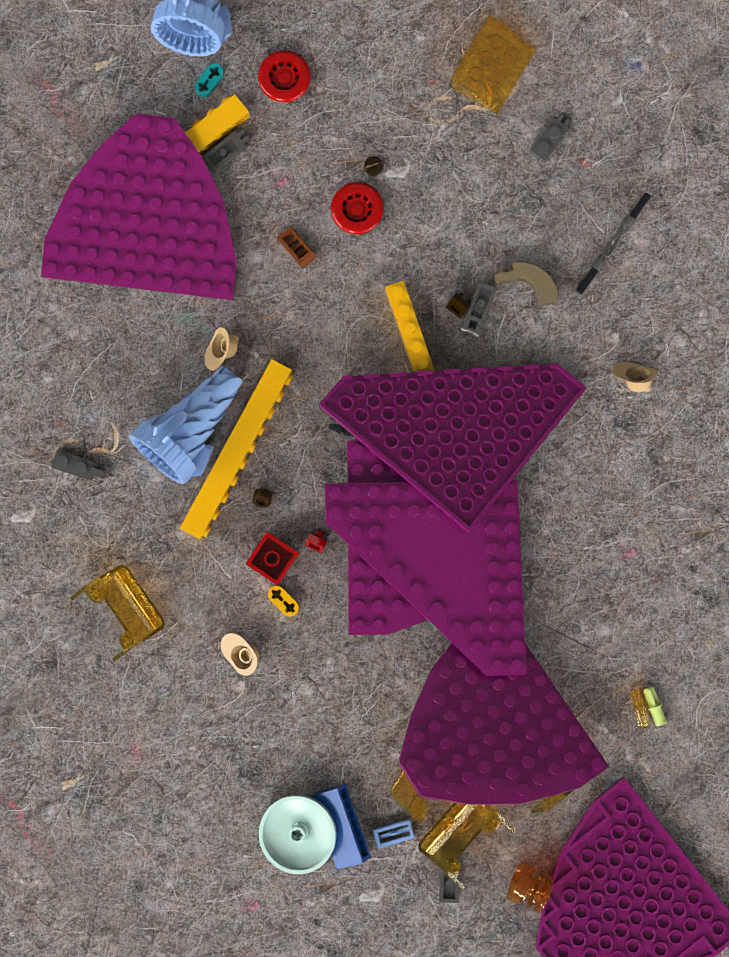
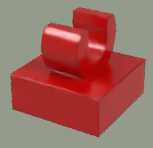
(316, 541)

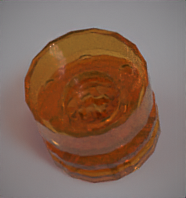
(533, 888)

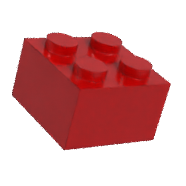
(272, 558)

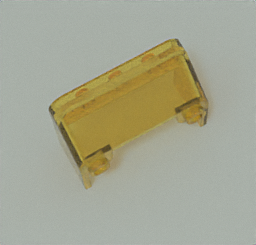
(128, 604)
(455, 833)

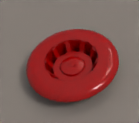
(284, 76)
(357, 208)

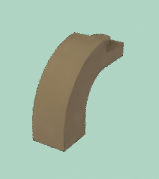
(537, 278)

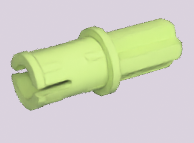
(654, 706)

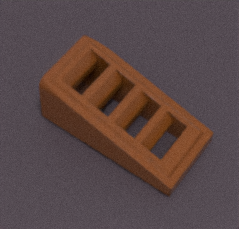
(305, 256)

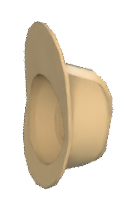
(220, 348)
(636, 376)
(240, 654)

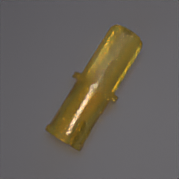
(639, 708)

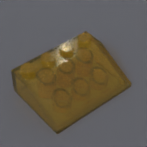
(492, 65)

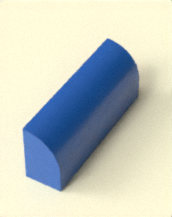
(350, 841)

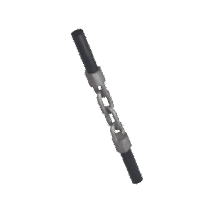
(599, 263)

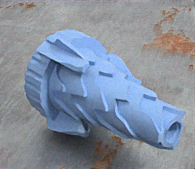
(191, 26)
(178, 436)

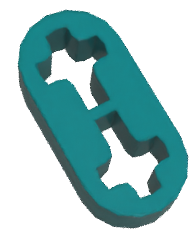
(205, 77)

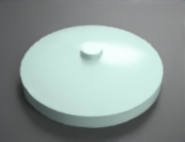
(297, 834)

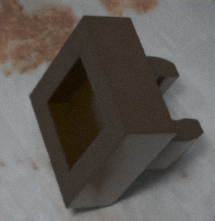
(458, 305)

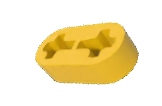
(286, 597)

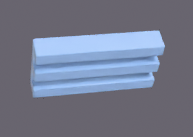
(395, 832)

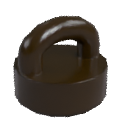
(373, 166)
(262, 498)

